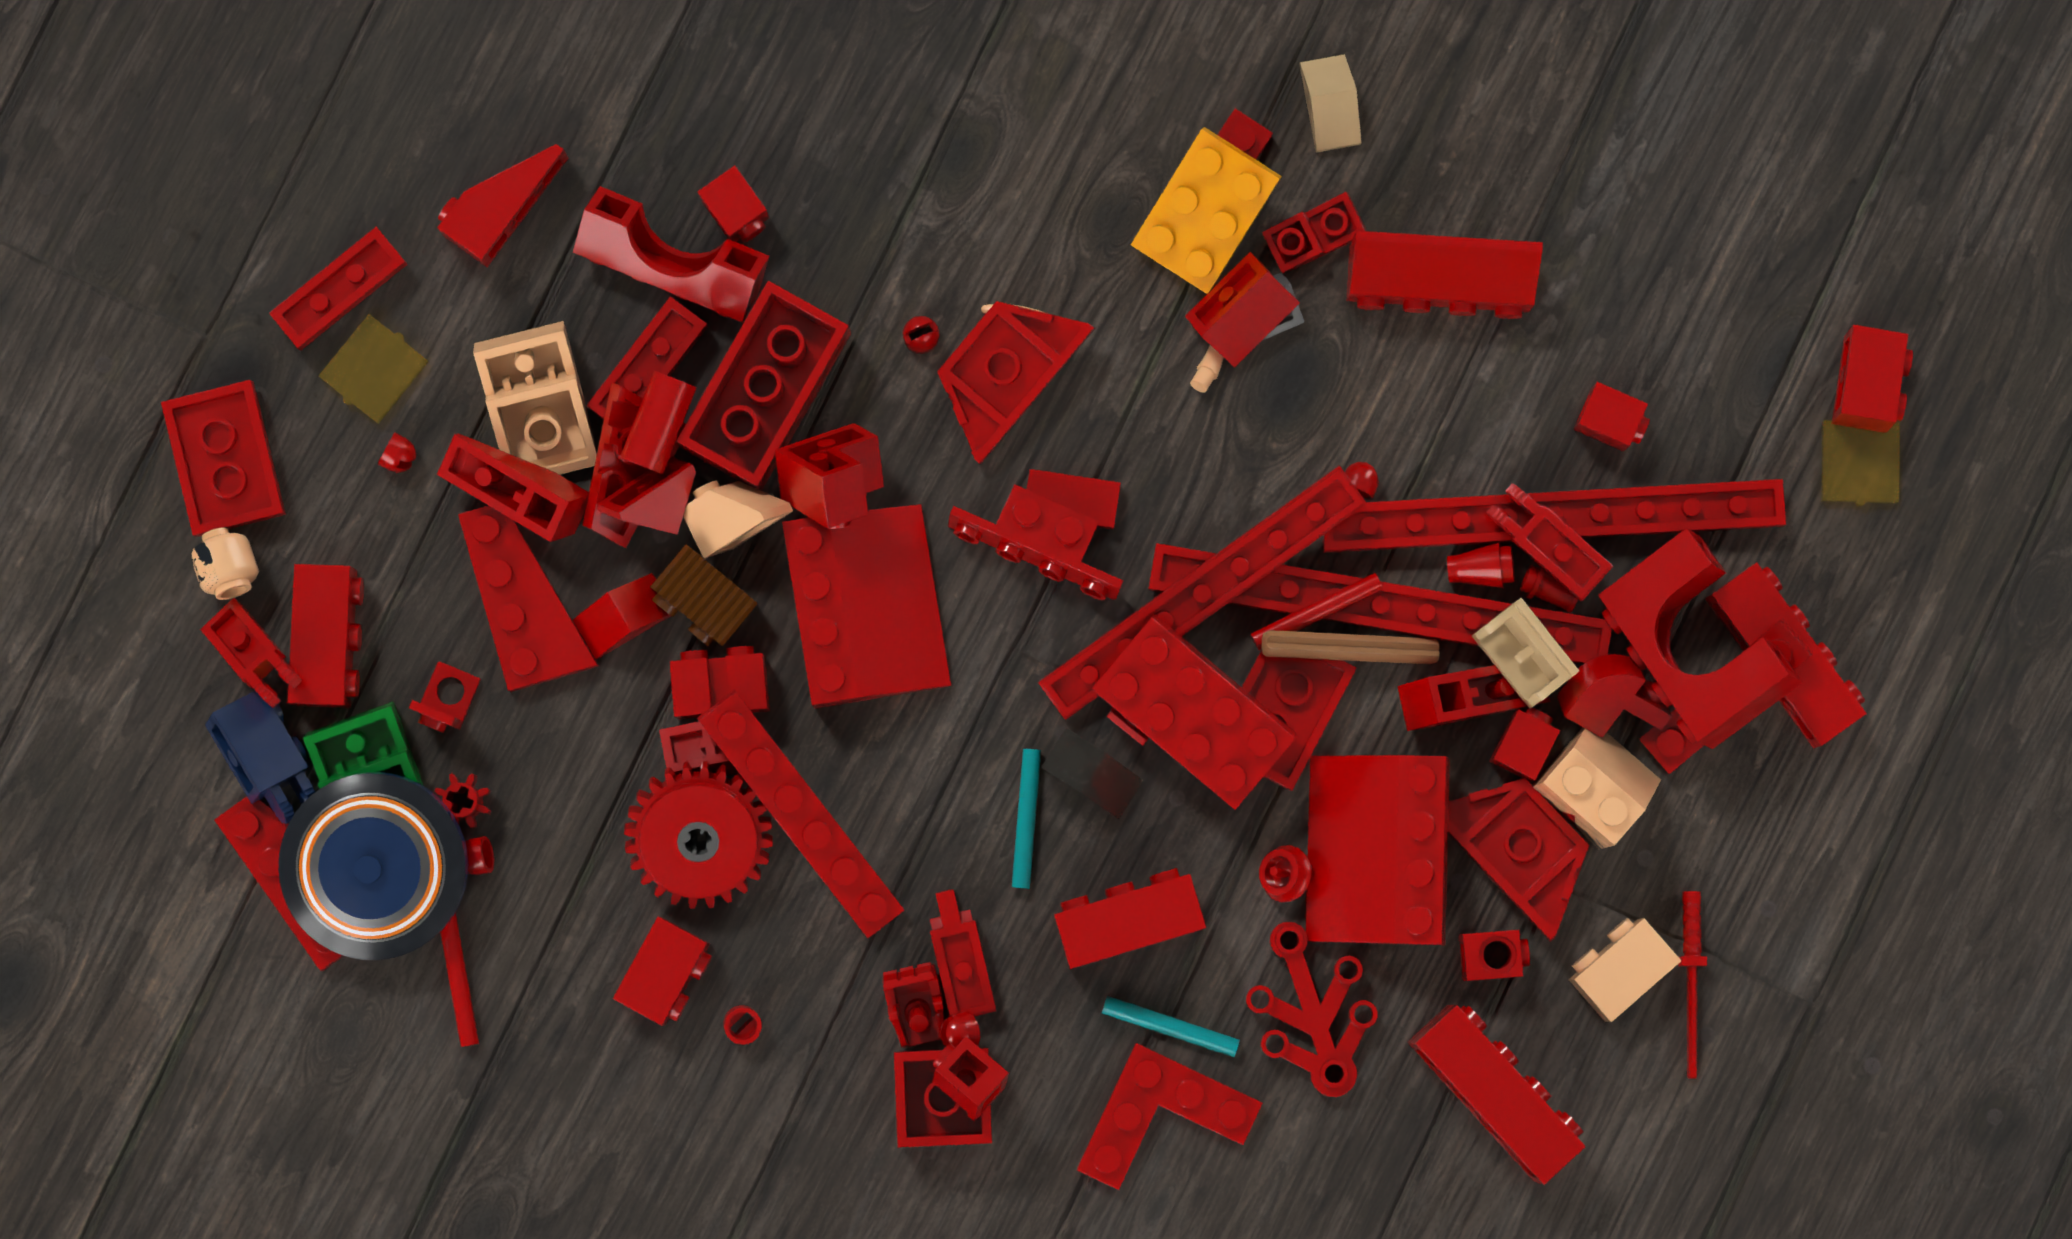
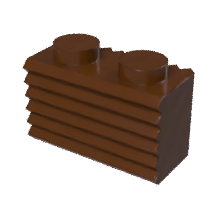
(703, 596)

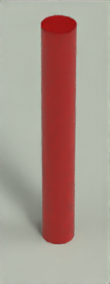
(1322, 608)
(459, 984)

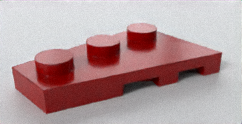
(612, 471)

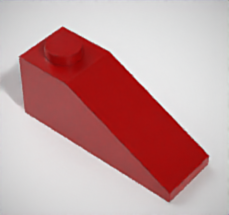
(494, 208)
(515, 487)
(1457, 697)

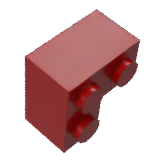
(831, 474)

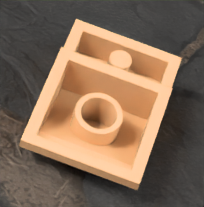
(537, 398)

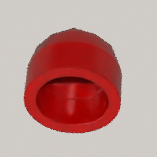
(924, 343)
(398, 454)
(1364, 478)
(479, 855)
(958, 1027)
(748, 1031)

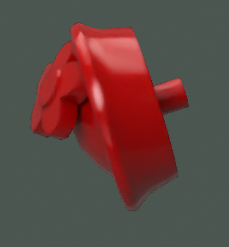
(1285, 873)

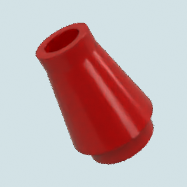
(1483, 566)

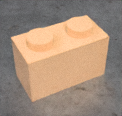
(1623, 968)

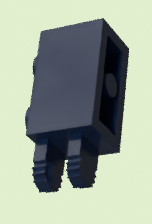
(261, 752)

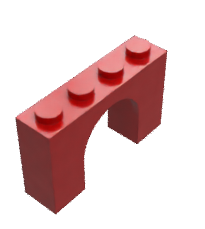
(1644, 608)

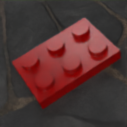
(223, 458)
(1301, 696)

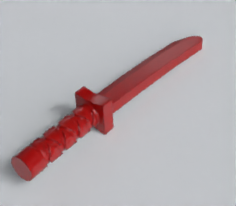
(1692, 959)

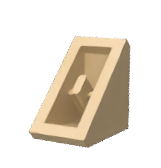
(1331, 103)

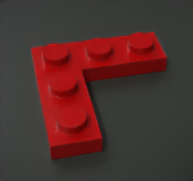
(1154, 1081)

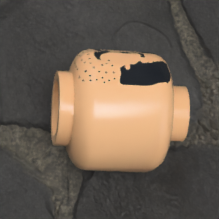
(224, 564)

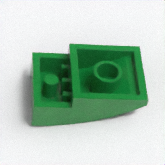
(361, 745)

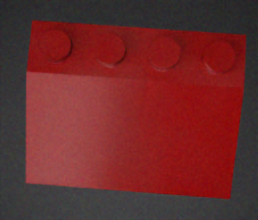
(866, 606)
(1378, 849)

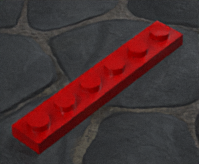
(800, 813)

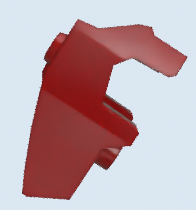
(914, 1003)

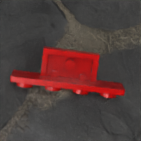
(1042, 535)

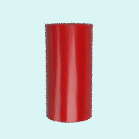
(658, 422)

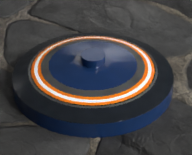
(373, 866)

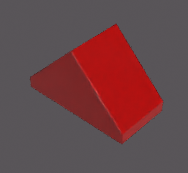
(654, 497)
(620, 616)

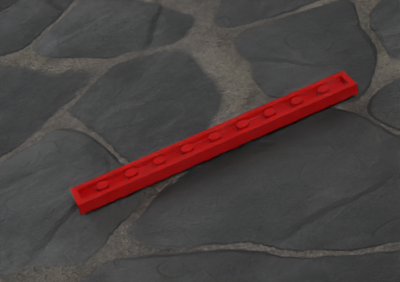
(1584, 511)
(1391, 609)

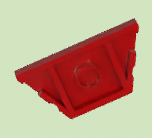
(1005, 369)
(1521, 848)

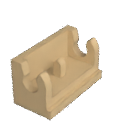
(1525, 653)

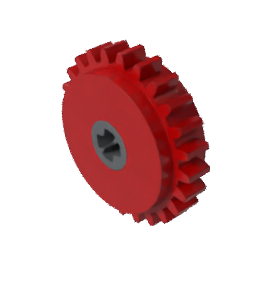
(693, 866)

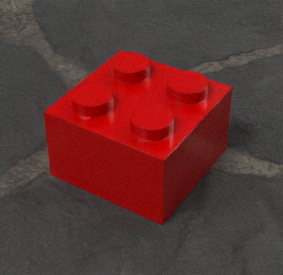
(927, 1113)

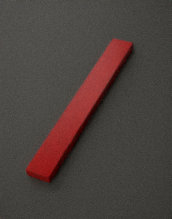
(1212, 583)

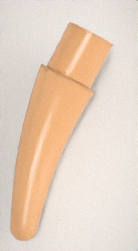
(1207, 370)

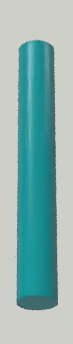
(1026, 818)
(1170, 1026)

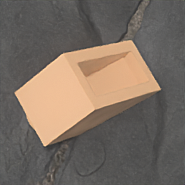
(730, 515)

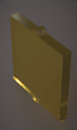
(373, 368)
(1860, 464)

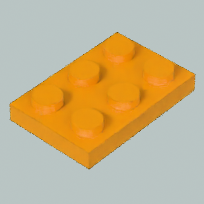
(1206, 210)

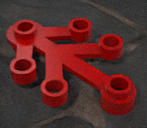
(1314, 1017)

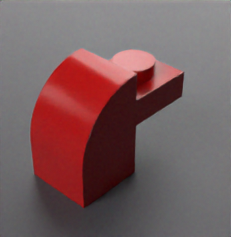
(1607, 688)

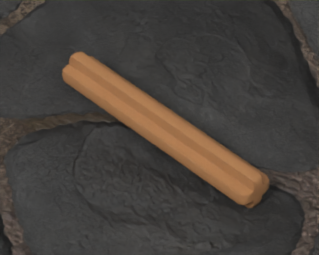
(1350, 647)

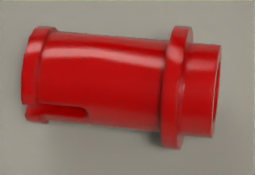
(1542, 585)

